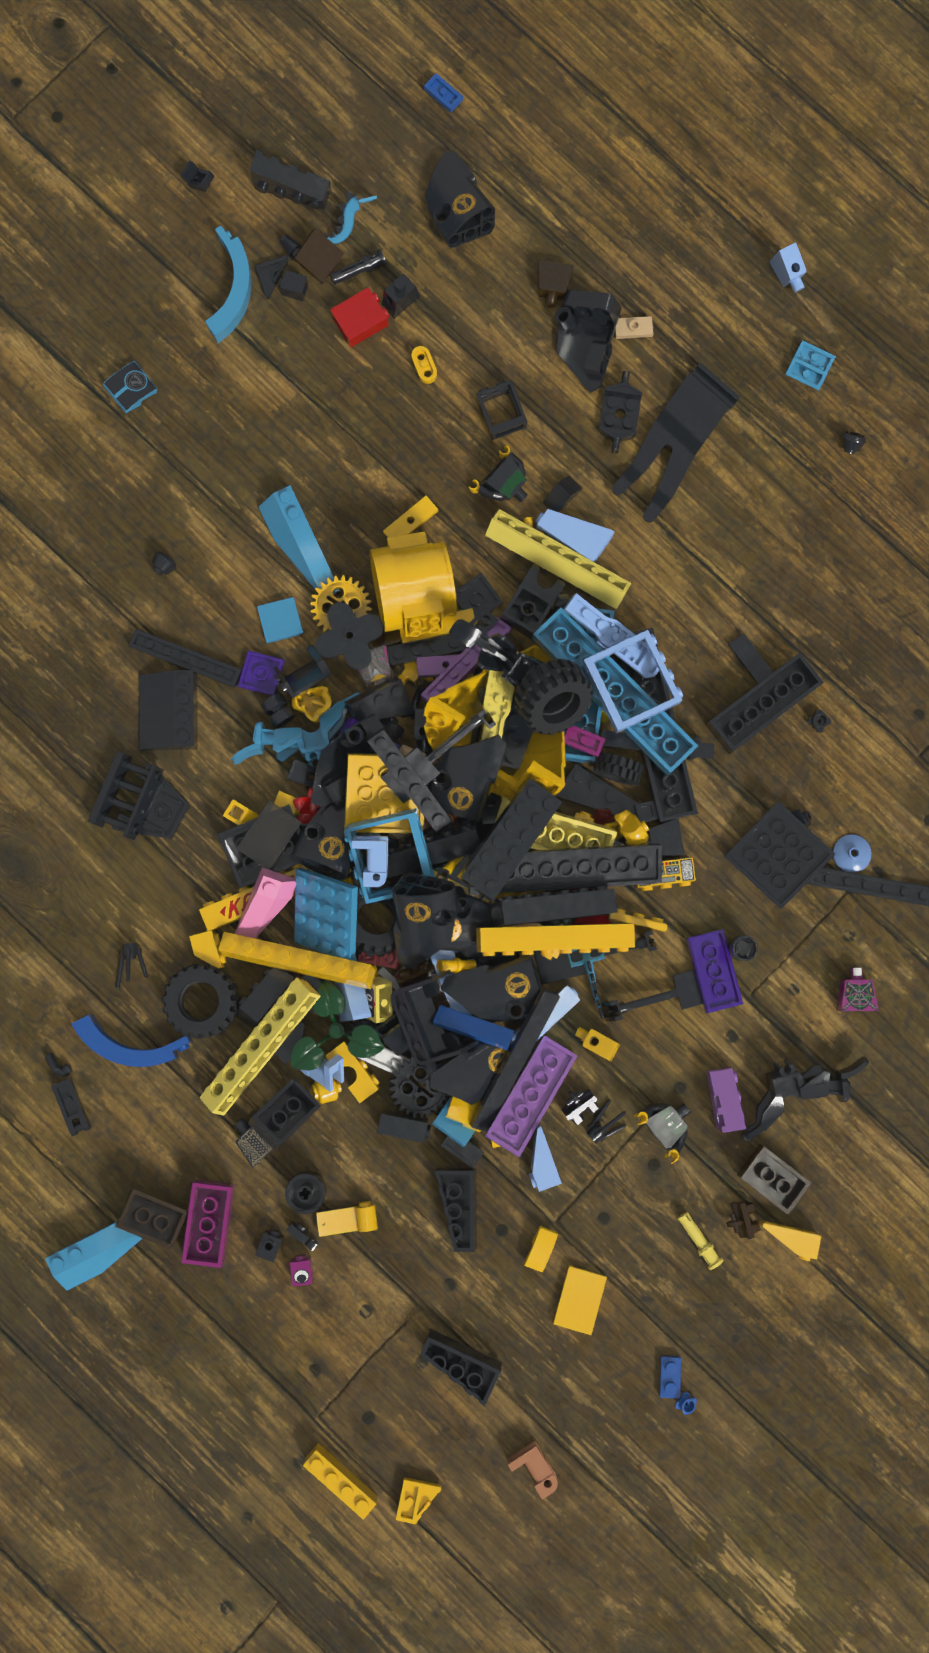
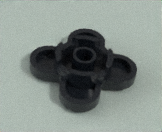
(355, 650)

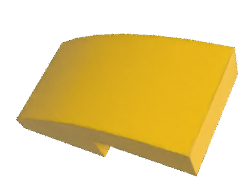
(541, 1249)

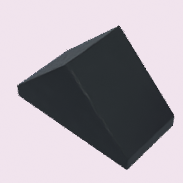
(562, 494)

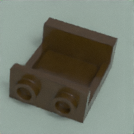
(418, 972)

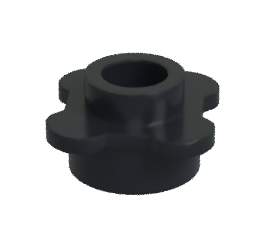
(819, 715)

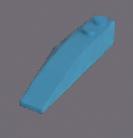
(295, 536)
(90, 1255)

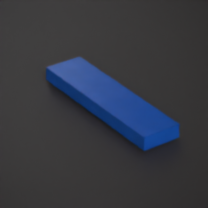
(473, 1027)

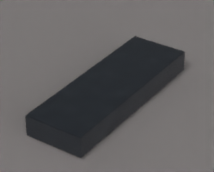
(750, 658)

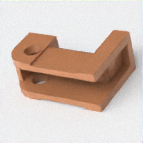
(538, 1467)

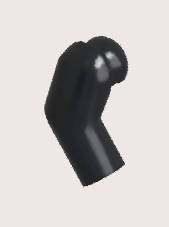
(56, 1067)

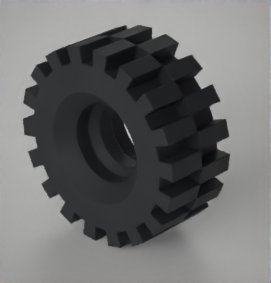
(618, 769)

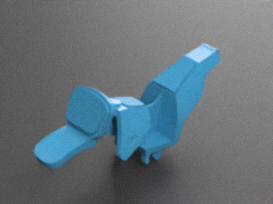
(290, 740)

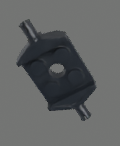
(622, 398)

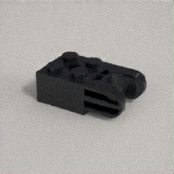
(535, 599)

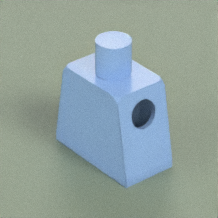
(789, 267)

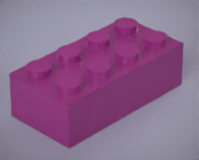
(208, 1223)

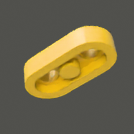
(425, 365)

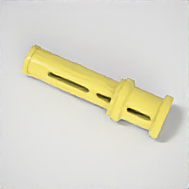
(704, 1247)

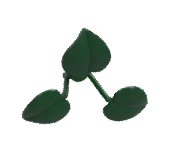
(364, 1039)

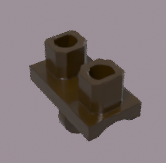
(740, 1220)

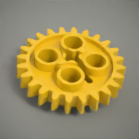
(351, 592)

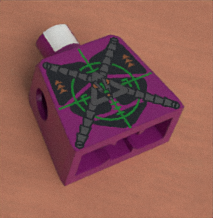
(857, 993)

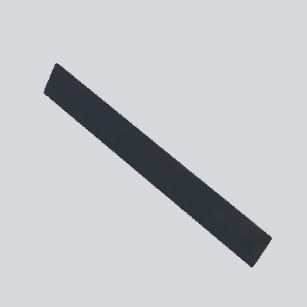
(622, 740)

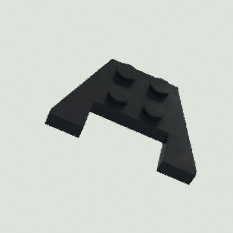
(163, 813)

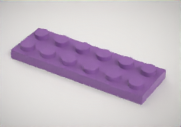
(531, 1096)

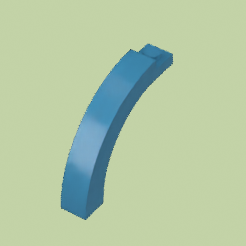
(235, 306)

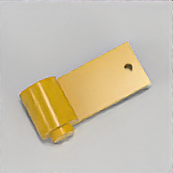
(349, 1219)

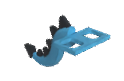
(347, 219)
(588, 965)

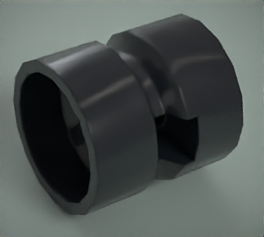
(278, 711)
(743, 948)

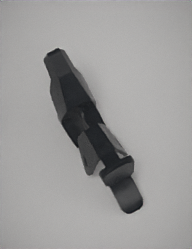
(496, 651)
(810, 1085)

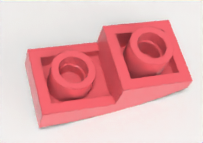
(387, 960)

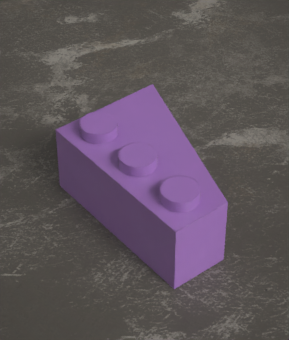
(725, 1099)

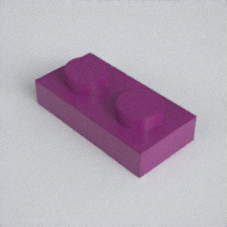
(584, 741)

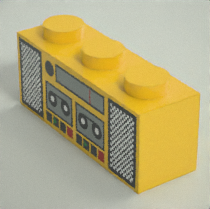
(674, 872)

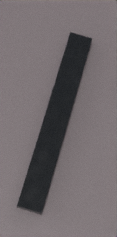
(871, 886)
(514, 1060)

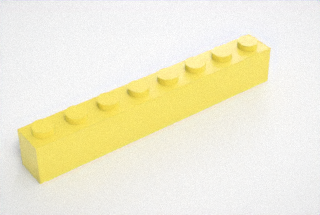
(557, 559)

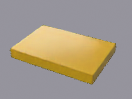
(580, 1300)

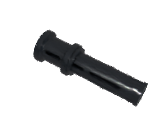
(366, 264)

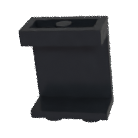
(305, 676)

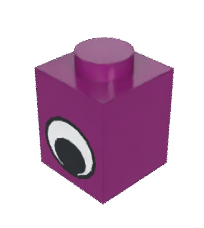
(301, 1270)

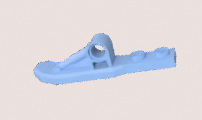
(611, 632)

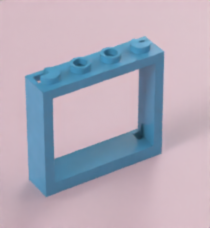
(356, 854)

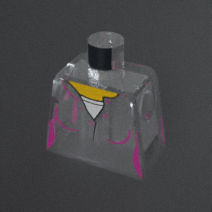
(379, 668)

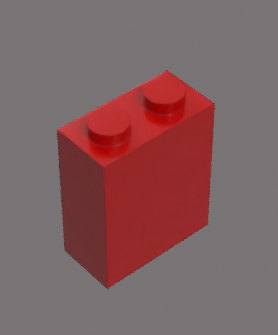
(360, 317)

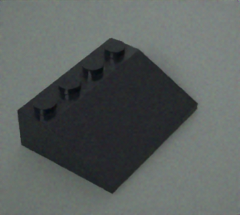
(168, 710)
(243, 867)

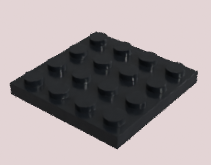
(779, 854)

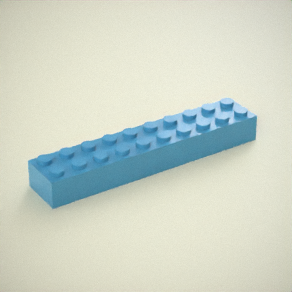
(656, 736)

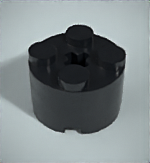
(299, 1201)

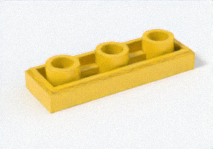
(418, 513)
(638, 920)

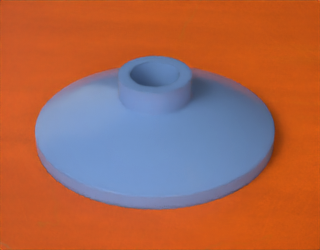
(843, 856)

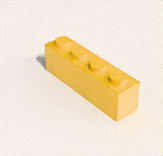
(340, 1481)

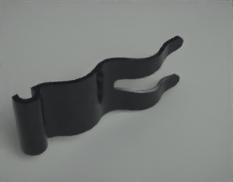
(682, 427)

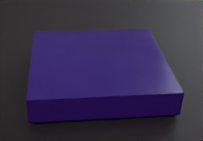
(259, 673)

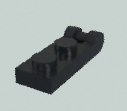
(71, 1106)

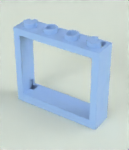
(604, 696)

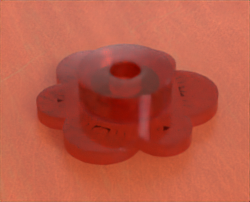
(605, 813)

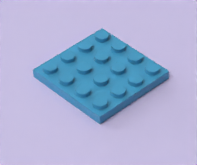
(325, 914)

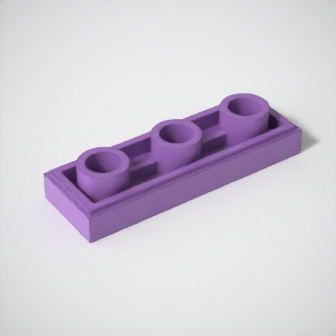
(433, 666)

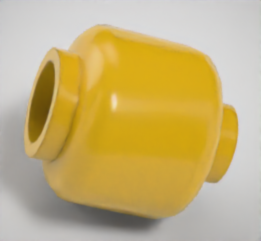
(323, 1095)

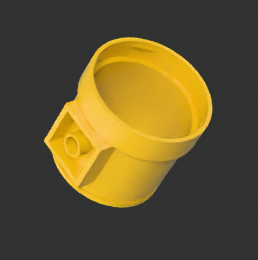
(413, 584)

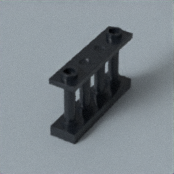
(109, 791)

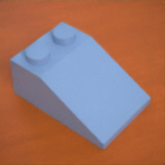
(543, 1168)

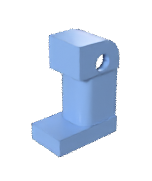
(376, 858)
(327, 1071)

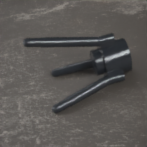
(129, 952)
(597, 1132)

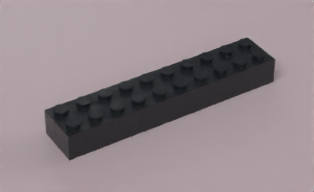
(674, 792)

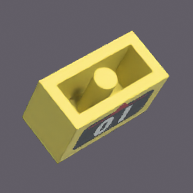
(380, 999)

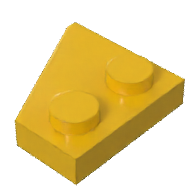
(415, 1499)

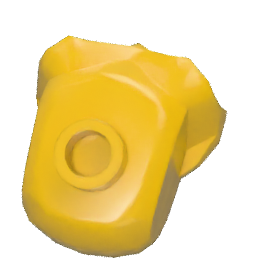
(313, 702)
(630, 827)

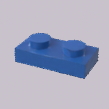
(443, 93)
(670, 1376)

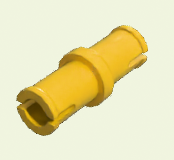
(455, 965)

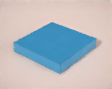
(280, 620)
(452, 1128)

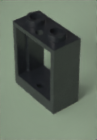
(506, 427)

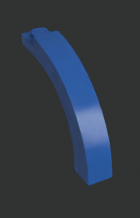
(107, 1047)

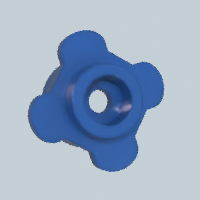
(686, 1403)

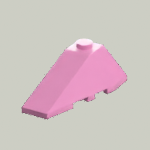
(267, 899)

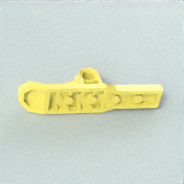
(497, 702)

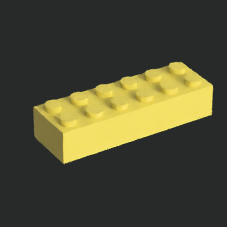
(569, 832)

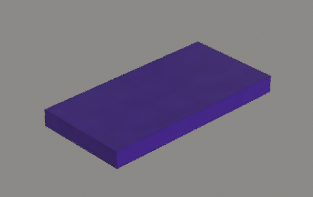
(714, 971)

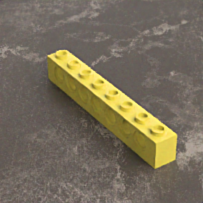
(259, 1046)

